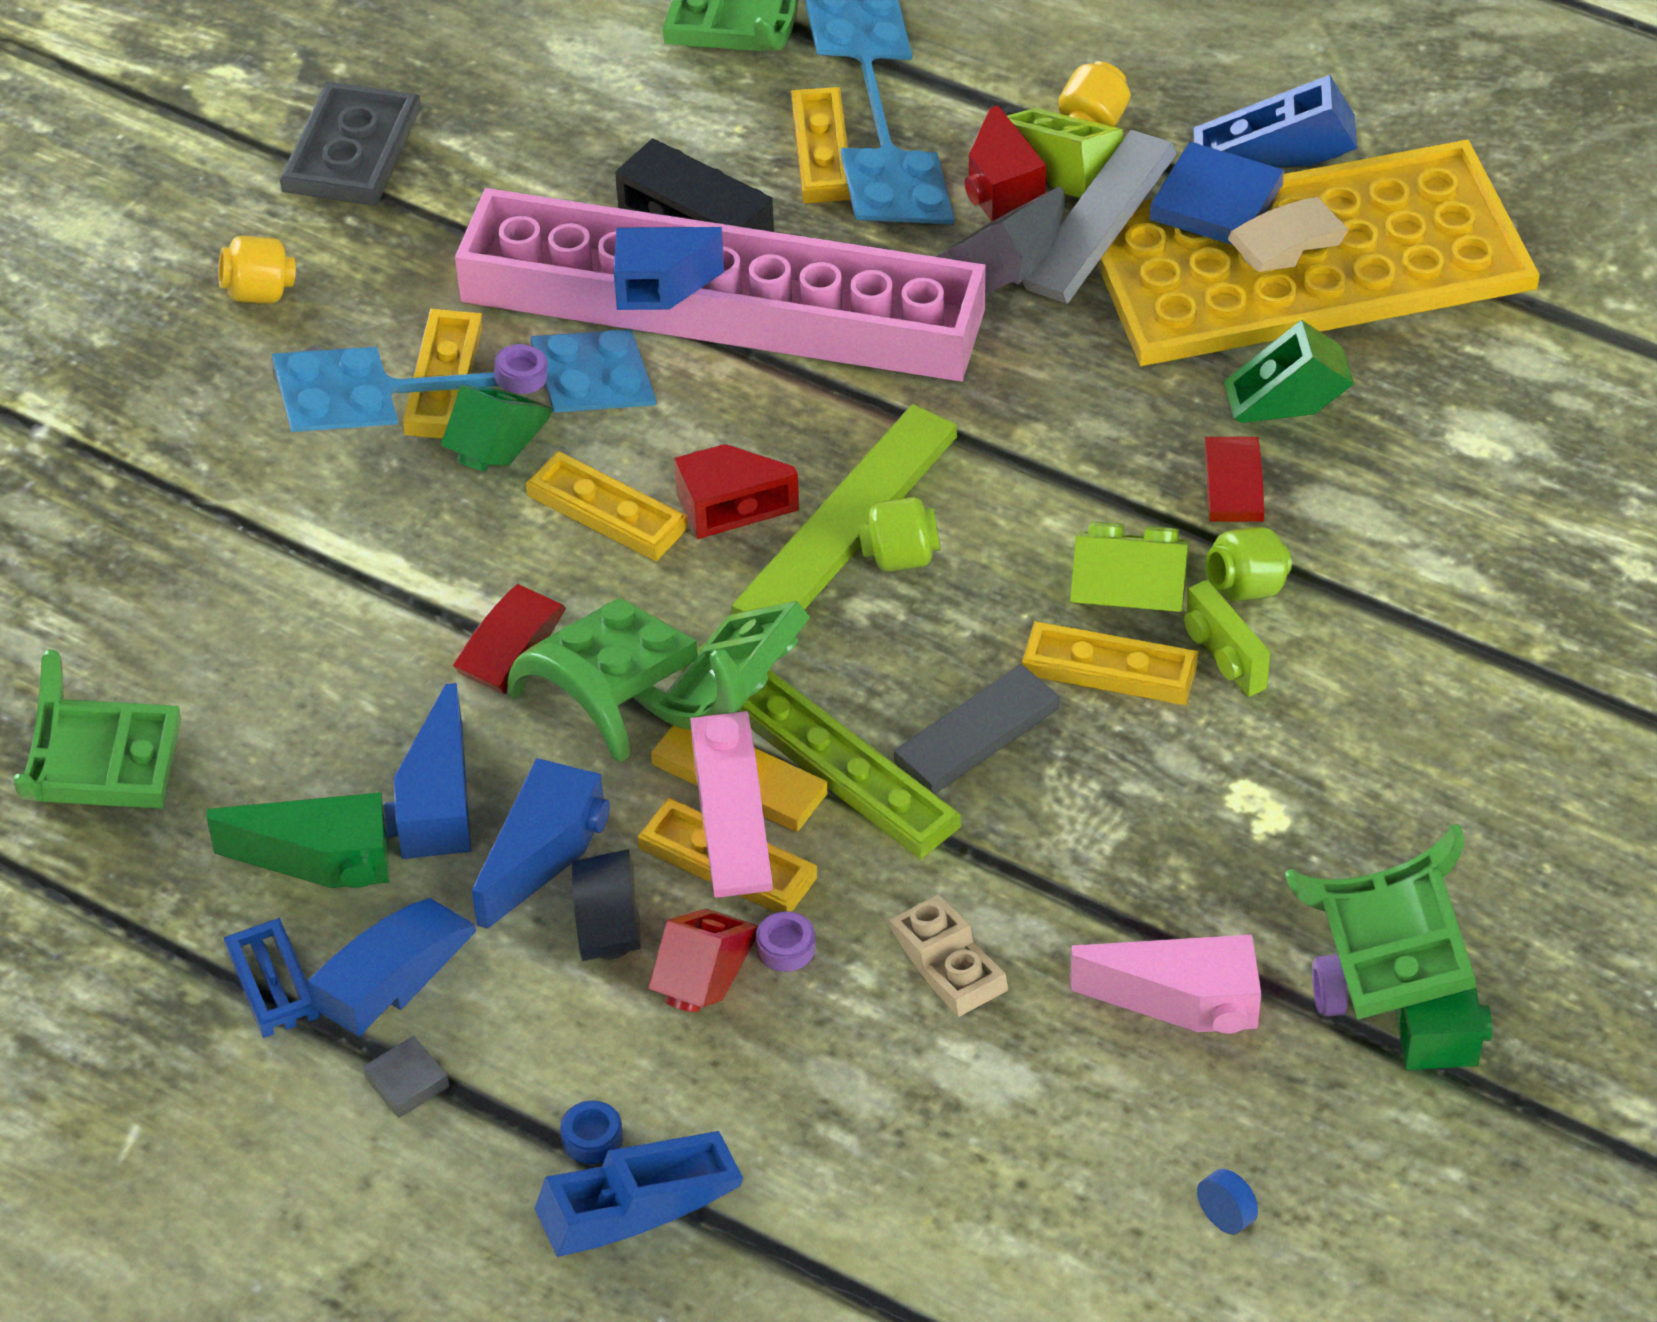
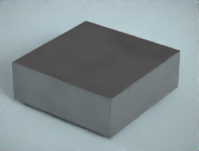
(406, 1076)

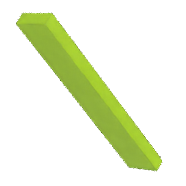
(833, 530)
(850, 767)

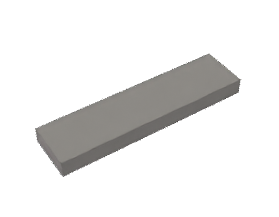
(1100, 215)

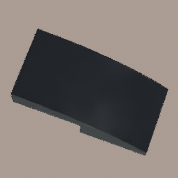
(606, 906)

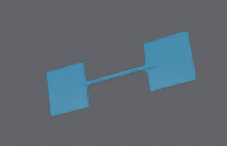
(884, 180)
(354, 391)

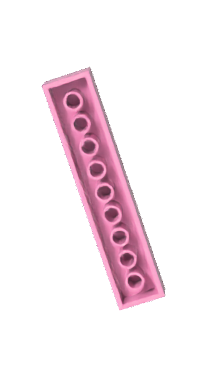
(773, 295)

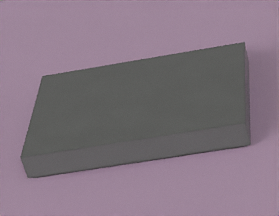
(350, 143)

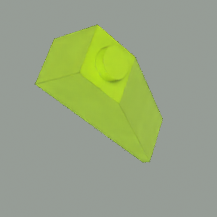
(1068, 146)

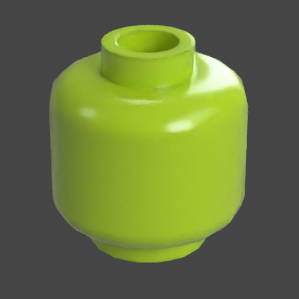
(900, 534)
(1248, 564)

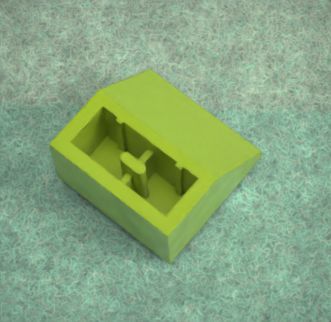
(1130, 568)

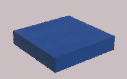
(1214, 192)

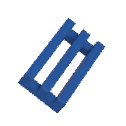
(285, 1012)

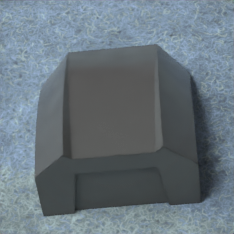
(1013, 242)

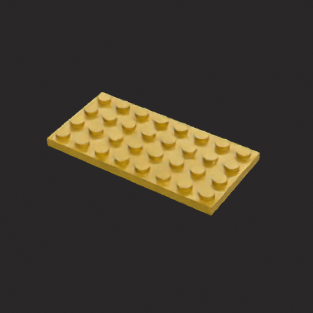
(1417, 241)

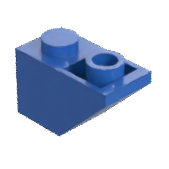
(664, 264)

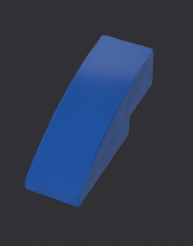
(388, 964)
(635, 1191)

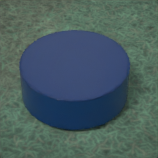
(591, 1131)
(1227, 1201)

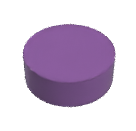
(520, 369)
(785, 941)
(1329, 986)

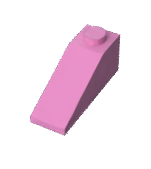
(731, 804)
(1185, 982)

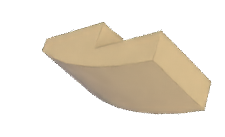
(1283, 233)
(947, 957)

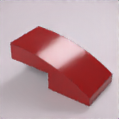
(1234, 479)
(505, 633)

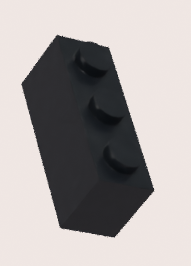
(677, 185)

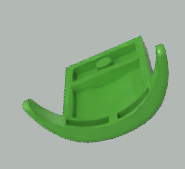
(730, 24)
(606, 663)
(729, 665)
(97, 748)
(1395, 929)

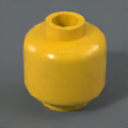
(1095, 94)
(255, 269)

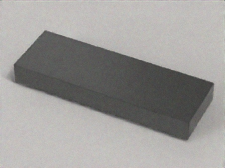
(976, 729)

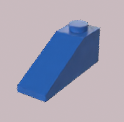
(1287, 129)
(432, 786)
(540, 837)

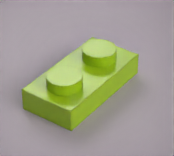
(1227, 637)

